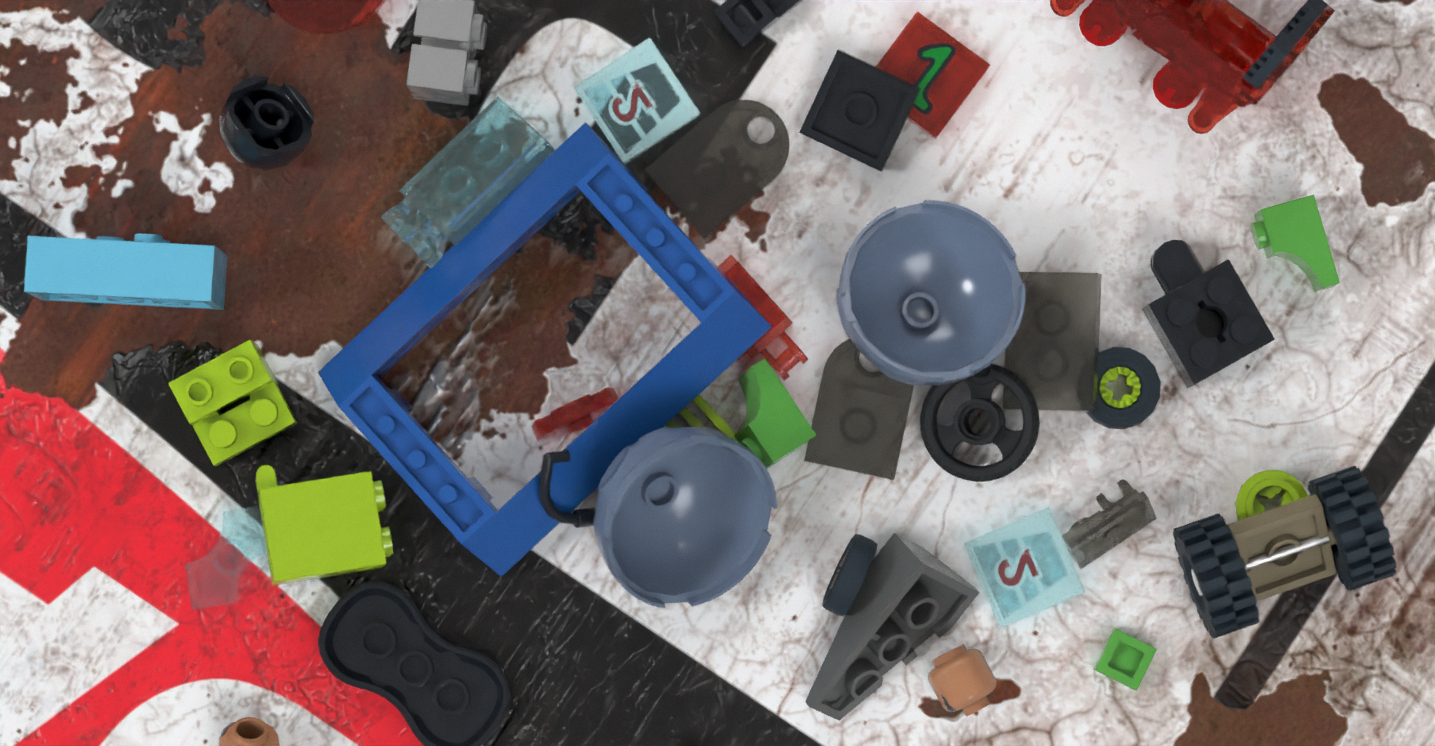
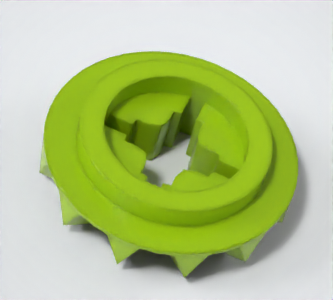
(1267, 485)

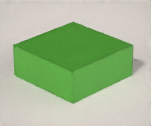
(1125, 659)

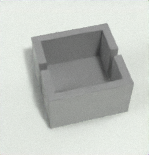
(444, 62)

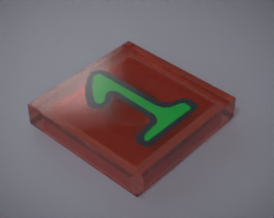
(937, 65)

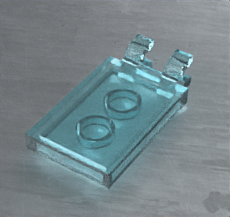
(466, 180)

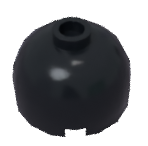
(265, 123)

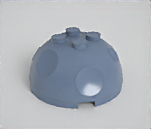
(930, 293)
(683, 515)

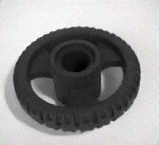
(1014, 445)

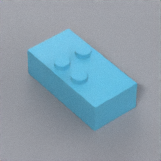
(126, 272)

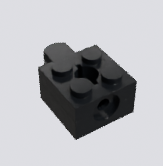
(1204, 316)

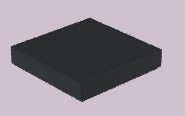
(860, 110)

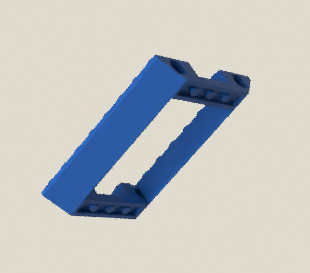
(383, 416)

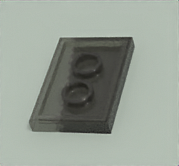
(1057, 341)

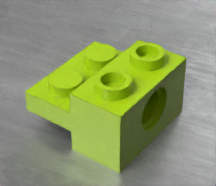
(220, 384)

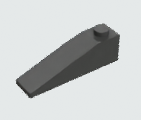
(896, 610)

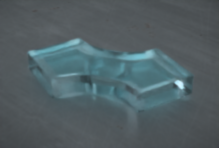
(218, 575)

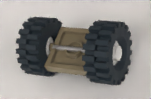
(1284, 549)

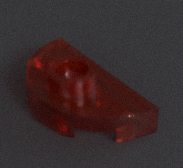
(574, 415)

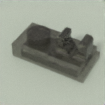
(1109, 527)

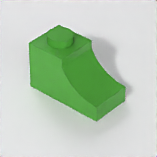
(1297, 234)
(773, 420)

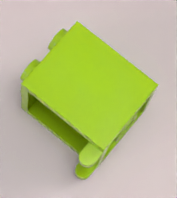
(322, 526)

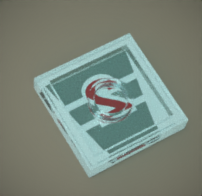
(636, 101)
(1024, 567)

